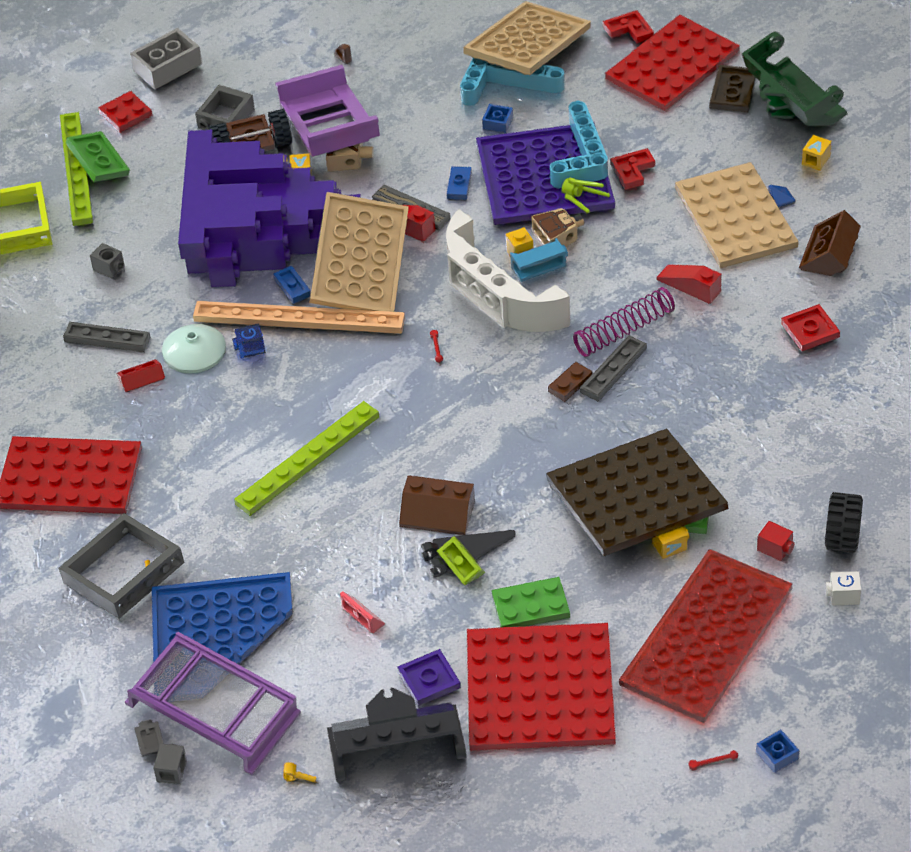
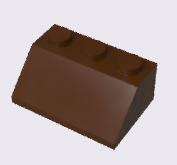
(831, 245)
(436, 505)

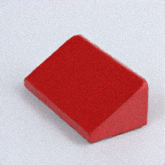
(141, 375)

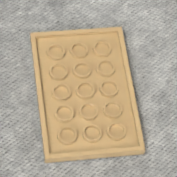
(527, 38)
(736, 215)
(359, 253)

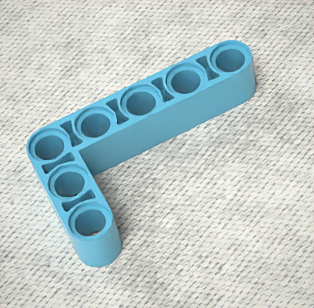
(480, 72)
(593, 162)

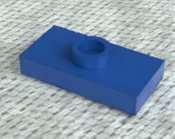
(459, 183)

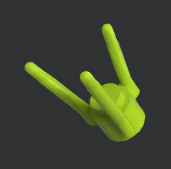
(574, 188)

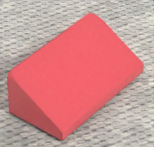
(360, 613)

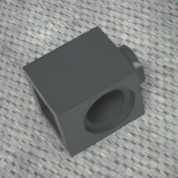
(107, 260)
(170, 763)

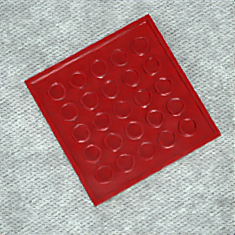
(540, 687)

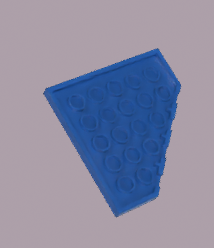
(222, 614)

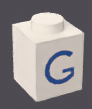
(844, 588)

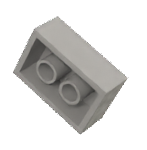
(166, 58)

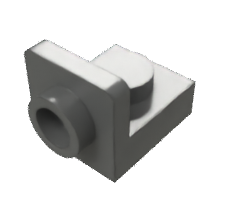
(148, 737)

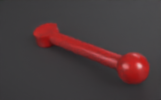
(434, 334)
(693, 764)

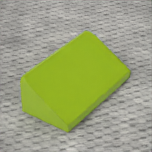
(460, 561)

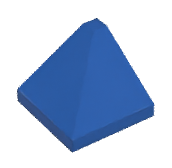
(781, 195)

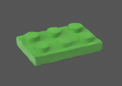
(97, 156)
(531, 603)

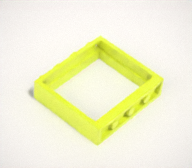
(29, 237)

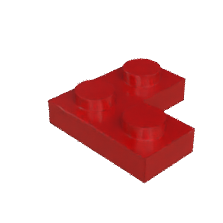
(629, 23)
(629, 165)

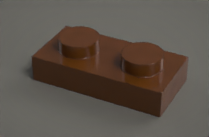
(569, 381)

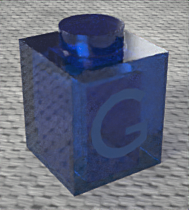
(249, 341)

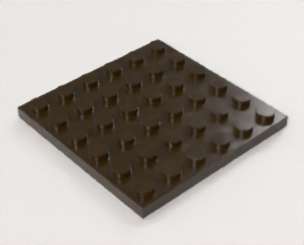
(636, 491)

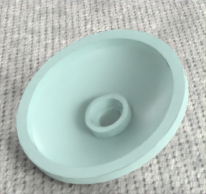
(194, 348)

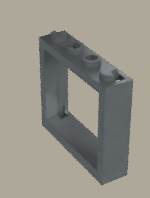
(137, 587)

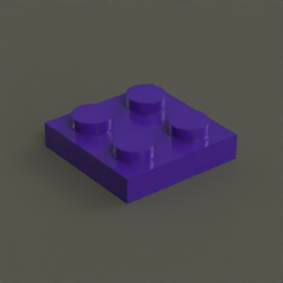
(429, 677)

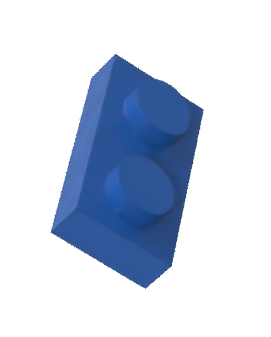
(292, 284)

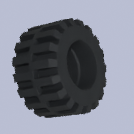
(843, 522)

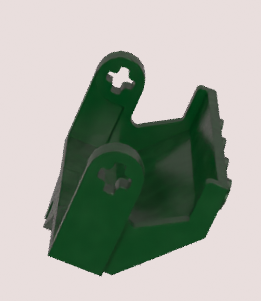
(789, 88)

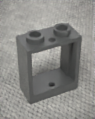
(228, 97)

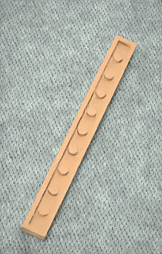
(299, 317)

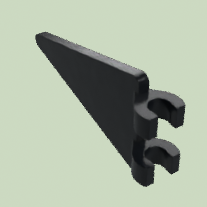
(476, 544)

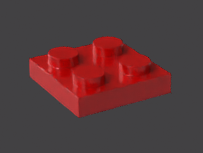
(125, 111)
(810, 327)

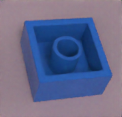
(497, 118)
(777, 751)

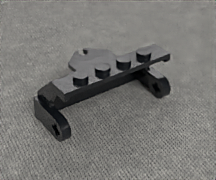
(391, 723)

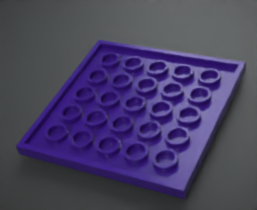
(519, 174)

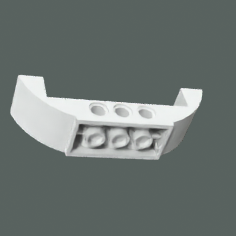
(495, 290)

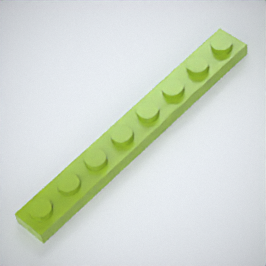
(76, 175)
(306, 458)

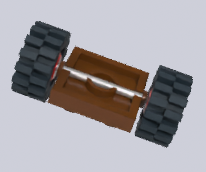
(256, 129)

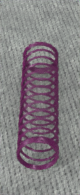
(658, 299)

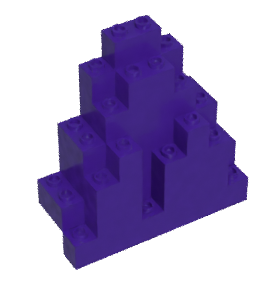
(245, 209)

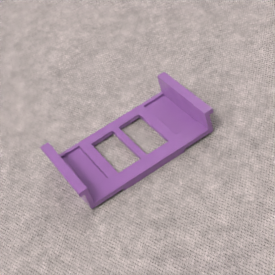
(321, 91)

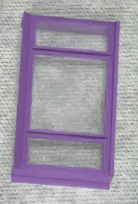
(217, 700)

